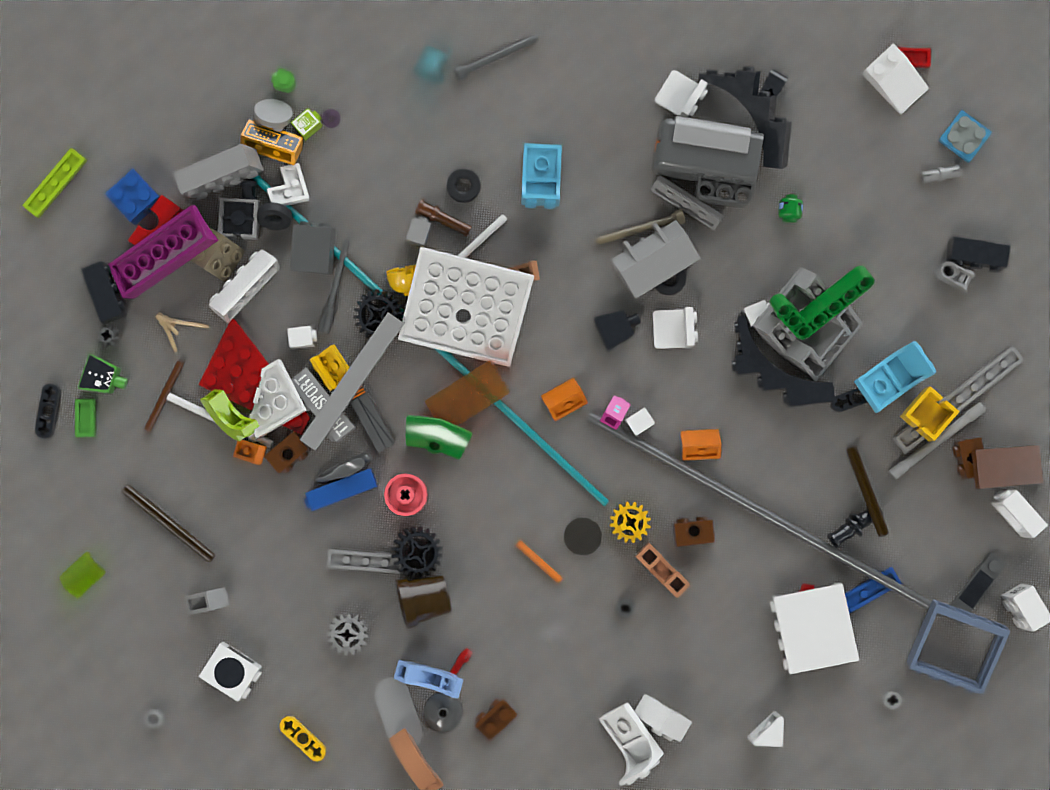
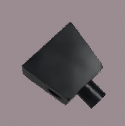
(615, 328)

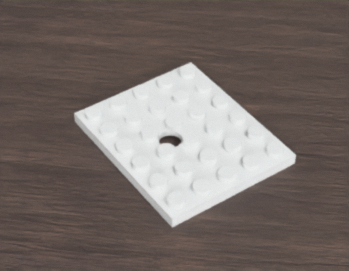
(453, 283)

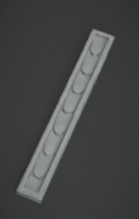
(352, 381)
(967, 391)

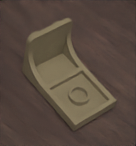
(220, 257)

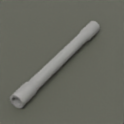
(969, 416)

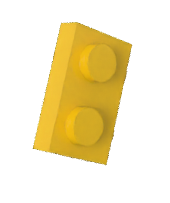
(330, 366)

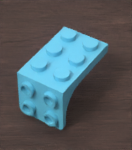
(541, 175)
(895, 376)

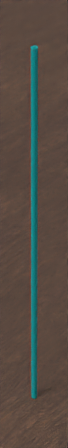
(463, 370)

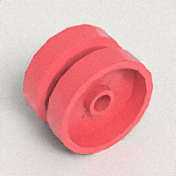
(394, 494)

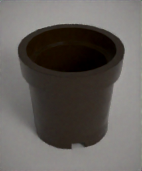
(422, 599)

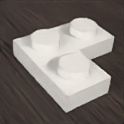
(294, 187)

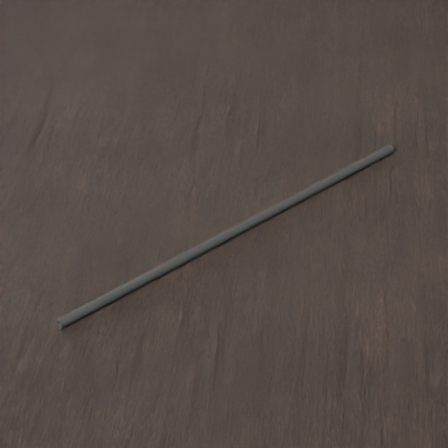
(764, 513)

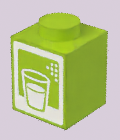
(307, 123)

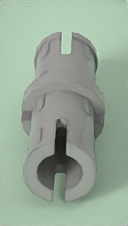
(940, 174)

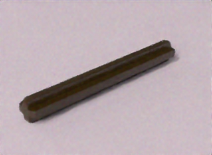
(867, 491)

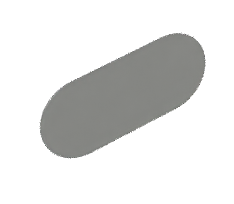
(397, 708)

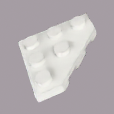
(275, 399)

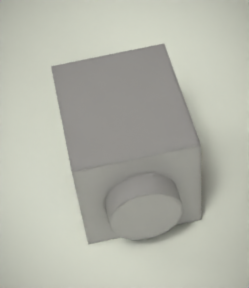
(419, 231)

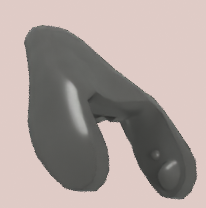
(346, 469)

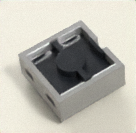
(239, 218)

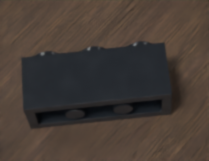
(978, 254)
(104, 292)

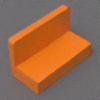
(564, 399)
(701, 444)

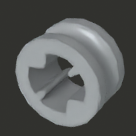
(888, 694)

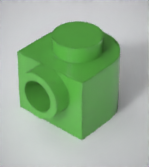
(283, 80)

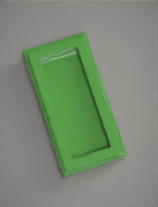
(85, 418)

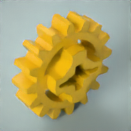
(637, 517)

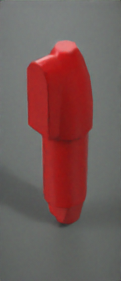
(462, 659)

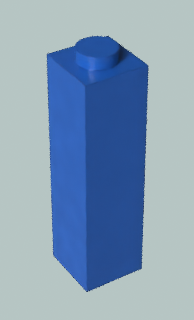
(340, 490)

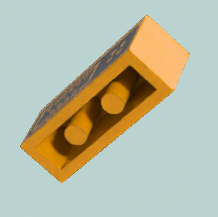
(272, 144)

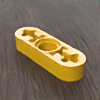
(310, 751)

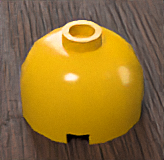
(401, 279)

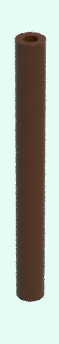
(163, 397)

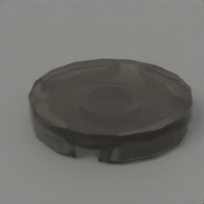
(582, 536)

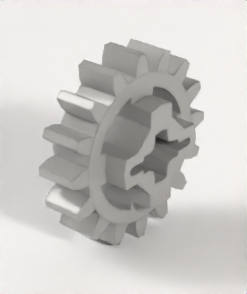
(347, 642)

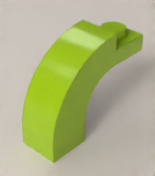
(227, 416)

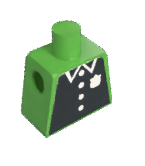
(101, 376)

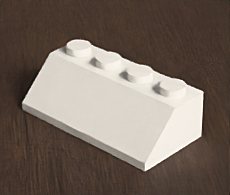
(244, 285)

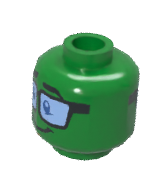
(790, 209)

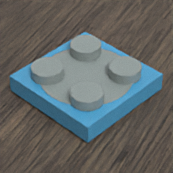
(965, 136)

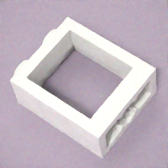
(1018, 513)

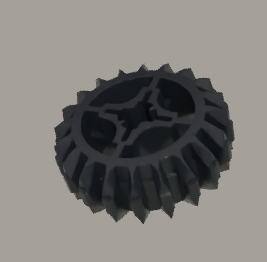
(367, 302)
(412, 545)

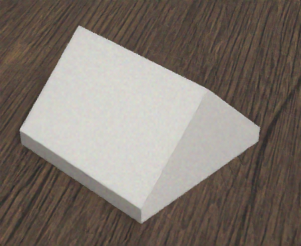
(769, 731)

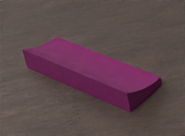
(161, 253)

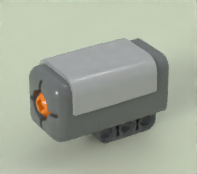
(711, 154)

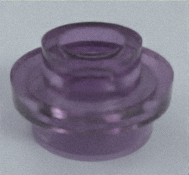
(331, 112)

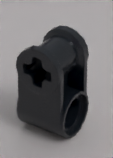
(774, 82)

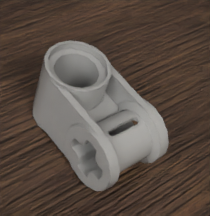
(958, 277)

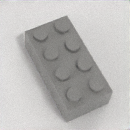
(218, 171)

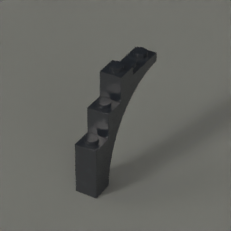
(745, 87)
(797, 391)

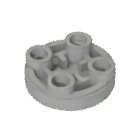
(272, 114)

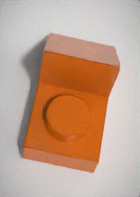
(250, 452)

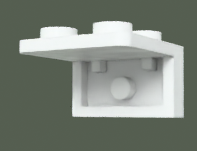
(681, 94)
(674, 328)

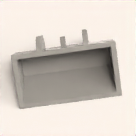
(655, 258)

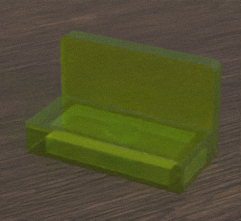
(81, 575)

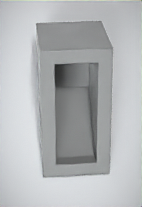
(207, 601)

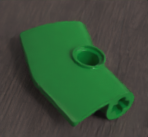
(436, 436)

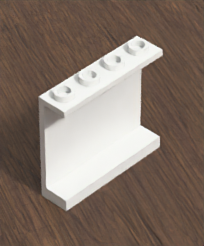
(814, 628)

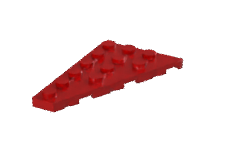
(237, 371)

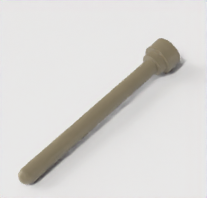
(677, 215)

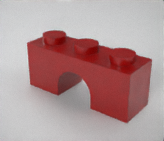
(165, 211)

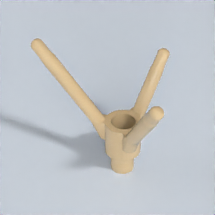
(169, 324)

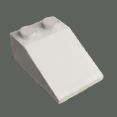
(895, 79)

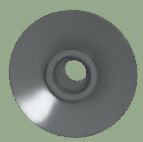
(443, 702)

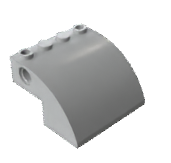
(819, 350)

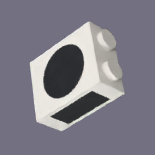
(231, 672)

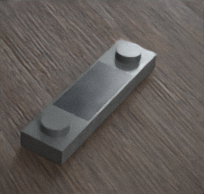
(978, 584)

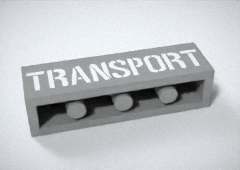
(314, 398)

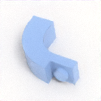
(428, 677)

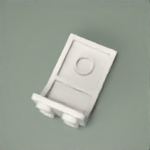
(634, 742)

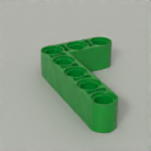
(825, 306)

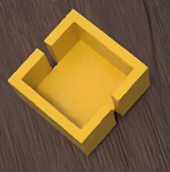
(928, 414)

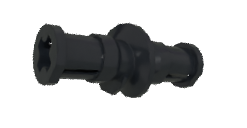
(854, 525)

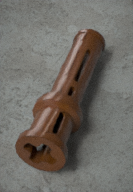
(435, 214)

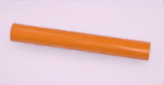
(538, 561)

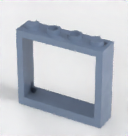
(954, 679)

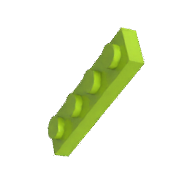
(54, 183)

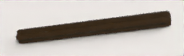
(168, 523)

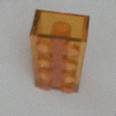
(469, 395)

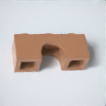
(662, 570)

